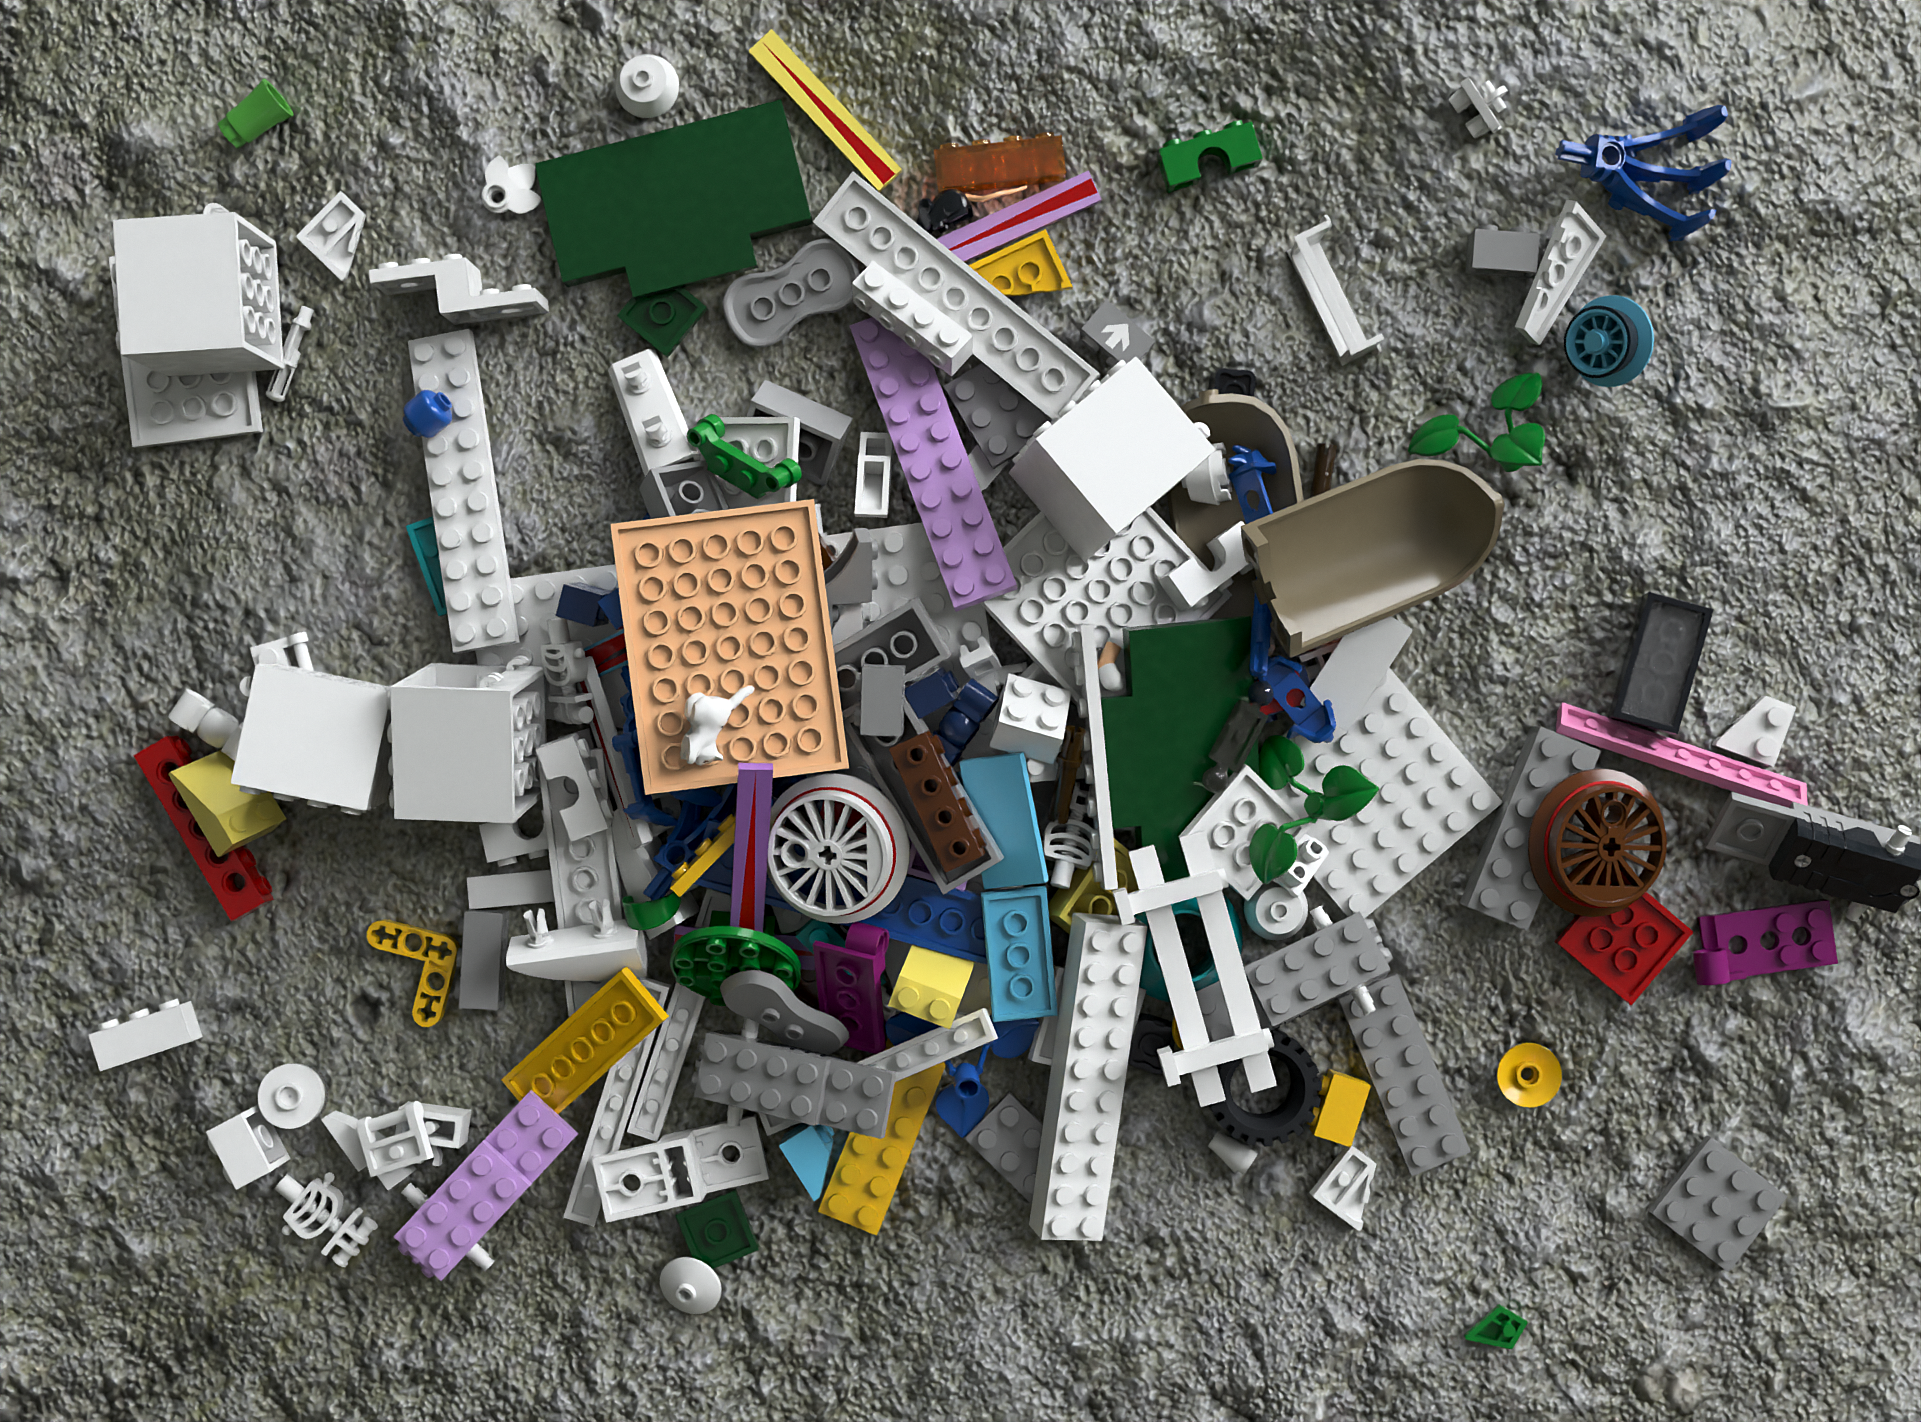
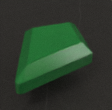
(1498, 1328)

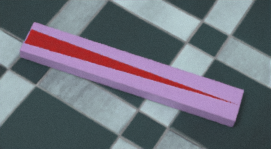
(1022, 218)

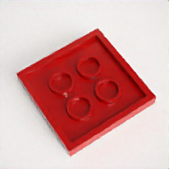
(1626, 946)

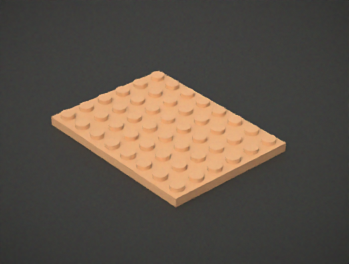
(722, 609)

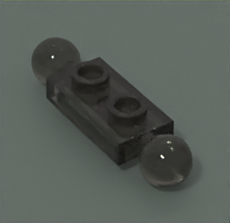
(1238, 736)

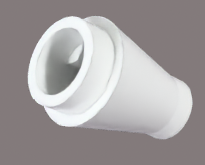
(1233, 1152)

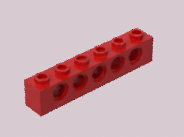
(220, 875)

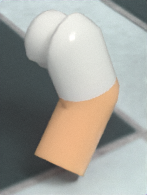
(1107, 670)

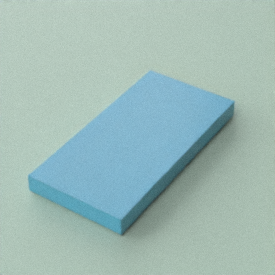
(1005, 803)
(1019, 953)

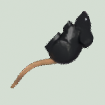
(952, 208)

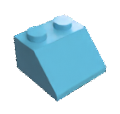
(809, 1153)

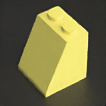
(931, 985)

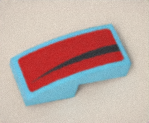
(608, 653)

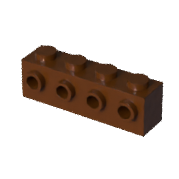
(938, 801)

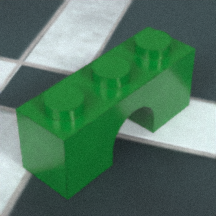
(1234, 145)

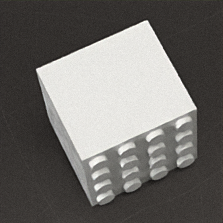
(197, 293)
(1109, 457)
(314, 738)
(467, 741)

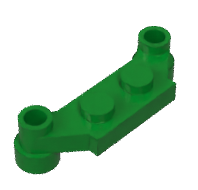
(737, 466)

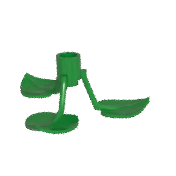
(1513, 450)
(1343, 796)

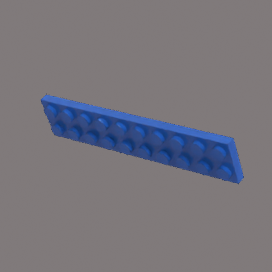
(915, 916)

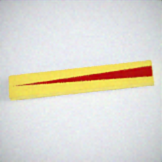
(825, 111)

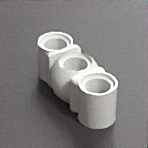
(212, 724)

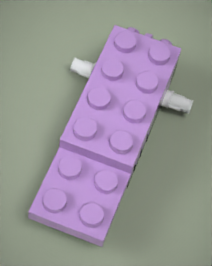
(482, 1188)

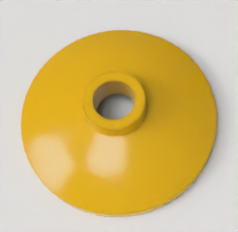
(1544, 1078)

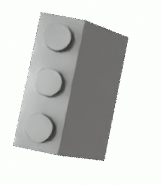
(821, 428)
(681, 490)

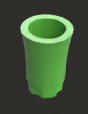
(255, 115)

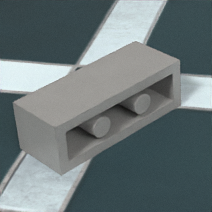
(482, 959)

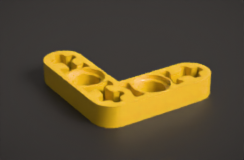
(433, 963)

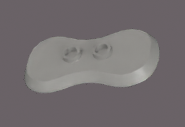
(770, 303)
(774, 1005)

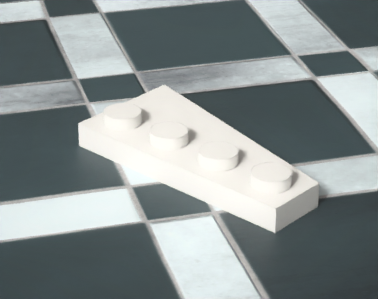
(1561, 268)

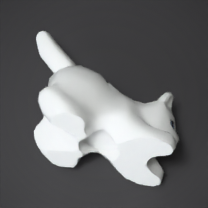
(707, 718)

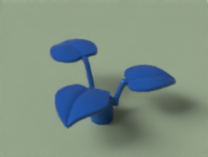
(966, 1100)

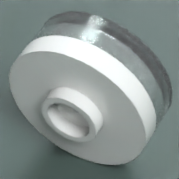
(293, 1095)

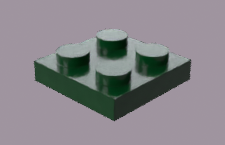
(663, 318)
(718, 1230)

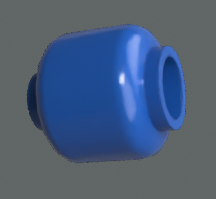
(427, 413)

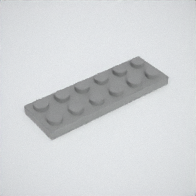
(1405, 1077)

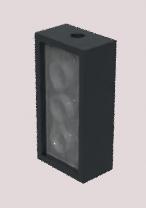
(1660, 663)

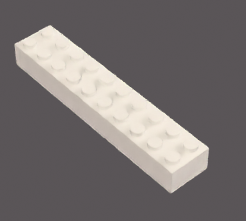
(1087, 1077)

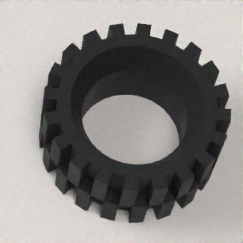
(1290, 1114)

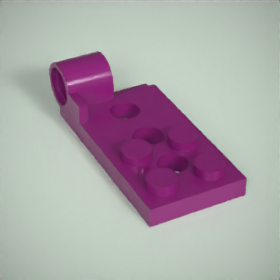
(866, 962)
(1718, 965)

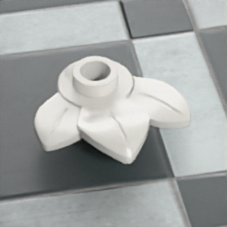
(513, 183)

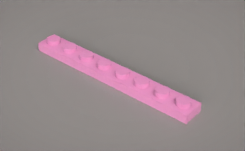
(1679, 757)

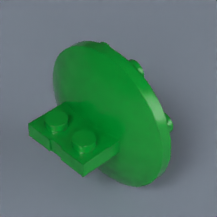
(714, 953)

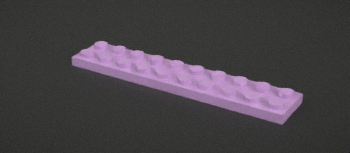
(935, 467)

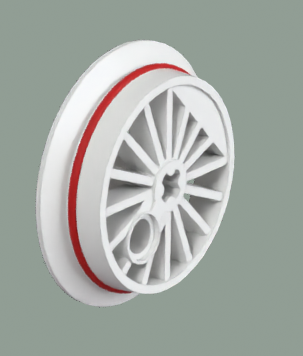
(885, 854)

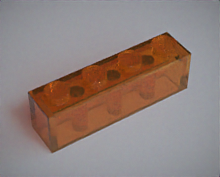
(1000, 164)

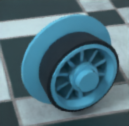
(1609, 341)

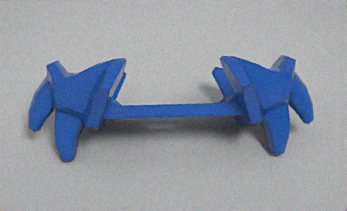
(1247, 477)
(1313, 720)

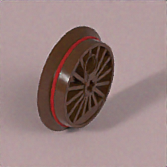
(1598, 862)

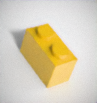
(1340, 1107)

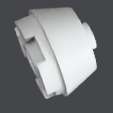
(647, 86)
(1210, 479)
(1275, 912)

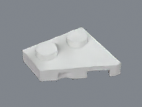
(335, 234)
(1759, 732)
(1346, 1185)

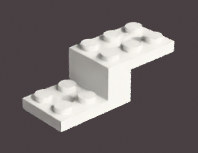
(458, 289)
(680, 1168)

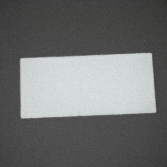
(1358, 668)

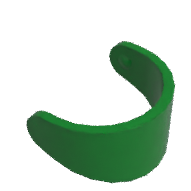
(650, 913)

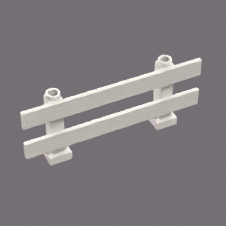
(1155, 900)

